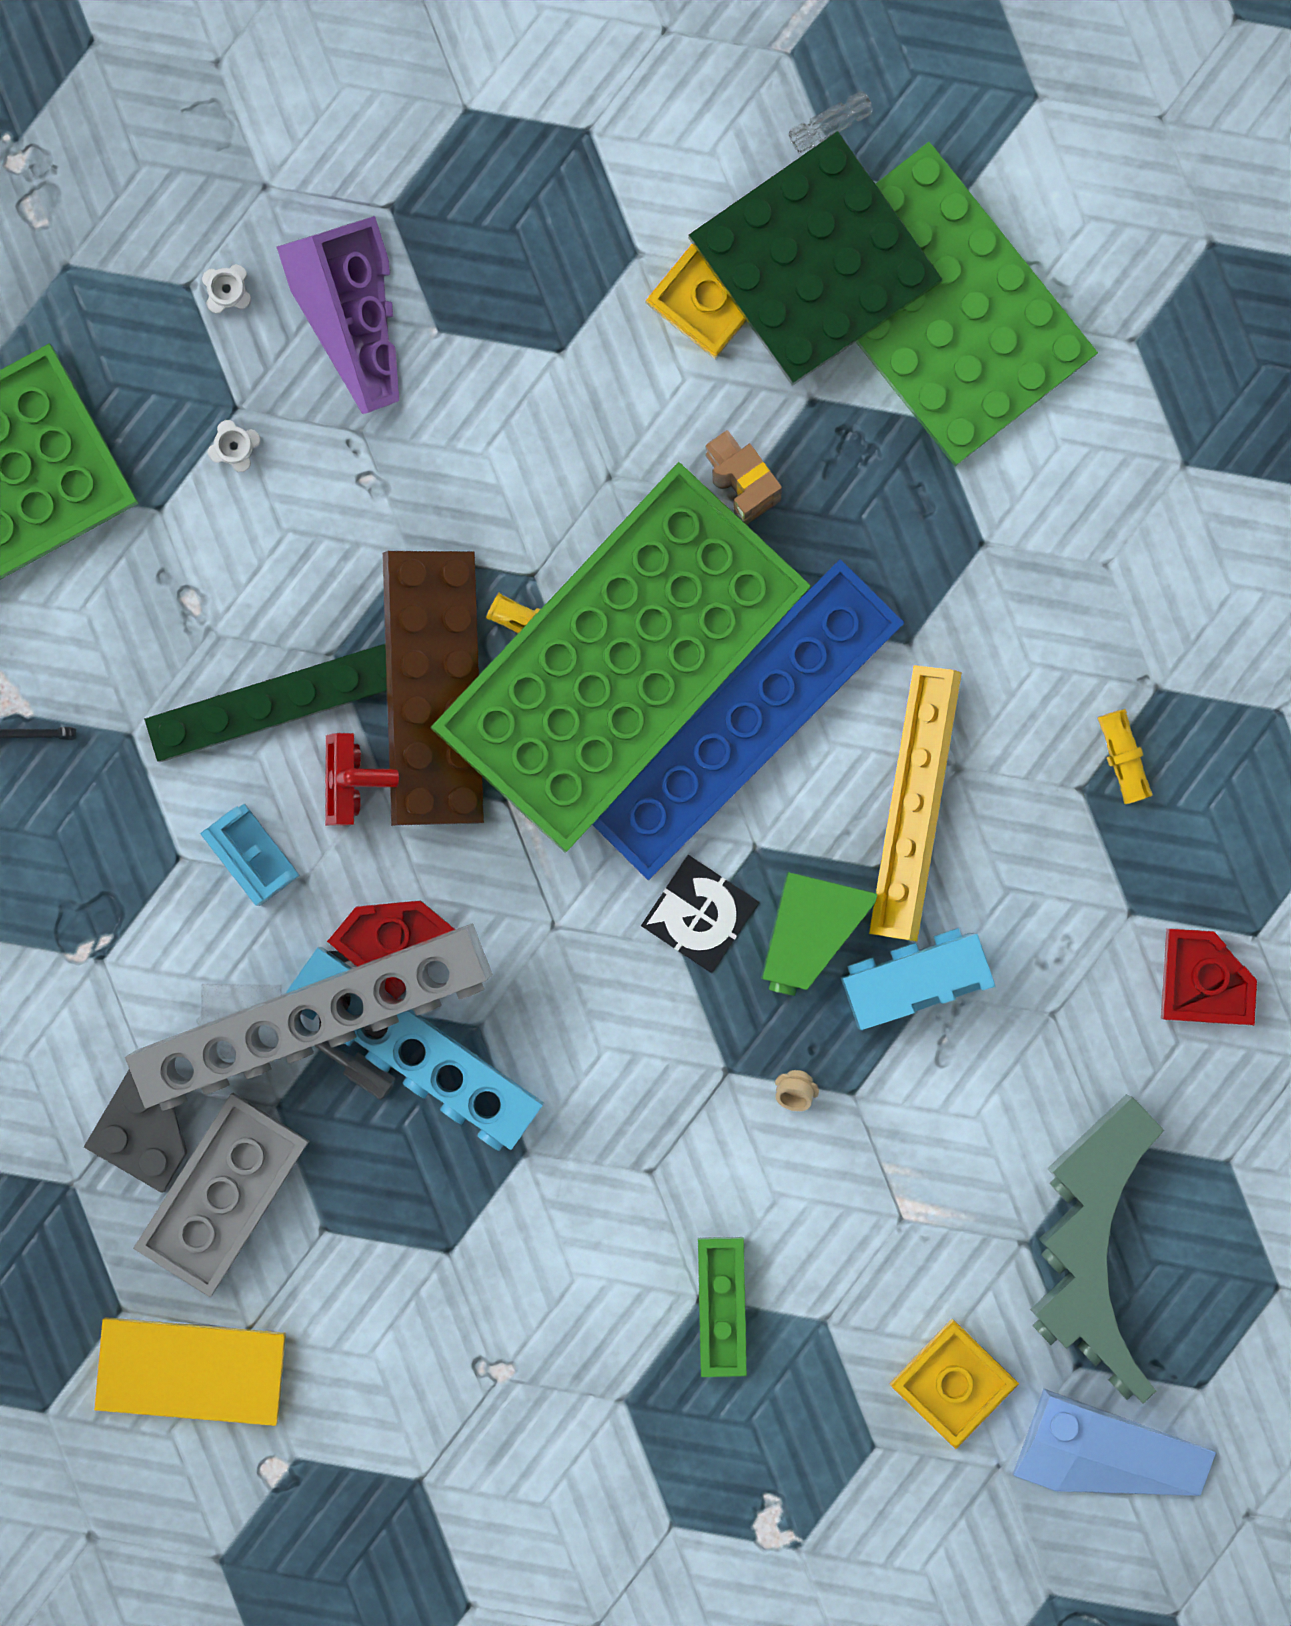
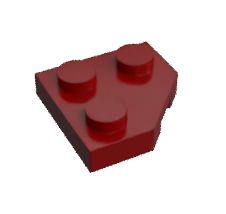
(385, 929)
(1205, 980)

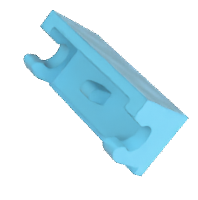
(250, 854)

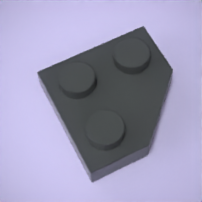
(139, 1139)

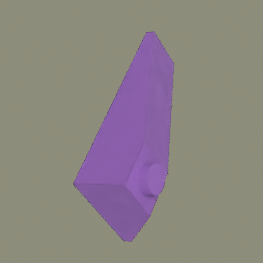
(342, 294)

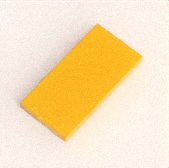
(190, 1371)

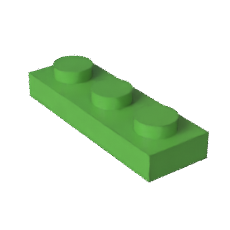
(722, 1306)

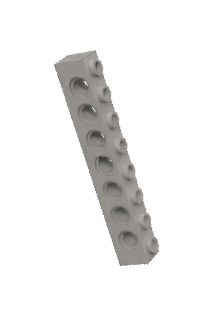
(155, 1064)

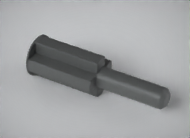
(361, 1070)

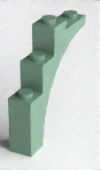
(1080, 1303)

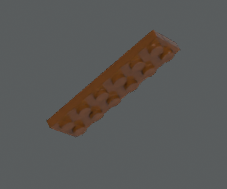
(428, 666)

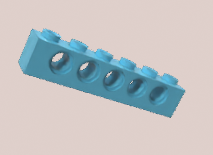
(517, 1104)

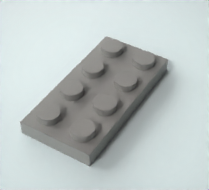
(221, 1194)

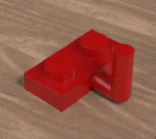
(343, 774)

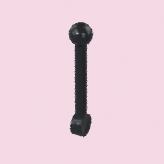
(63, 733)

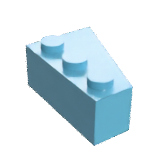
(916, 978)

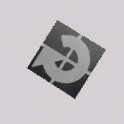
(699, 913)

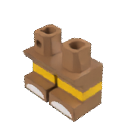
(746, 474)

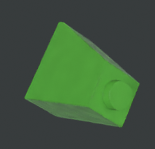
(810, 929)

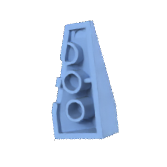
(1099, 1452)

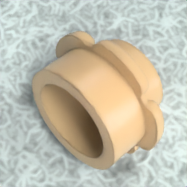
(795, 1090)

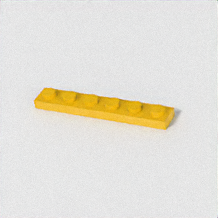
(915, 802)

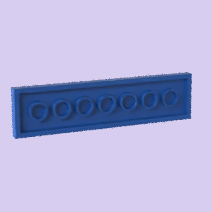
(748, 718)

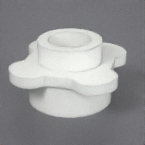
(217, 279)
(226, 435)

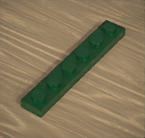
(268, 704)

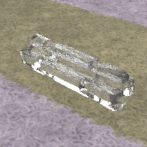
(830, 121)

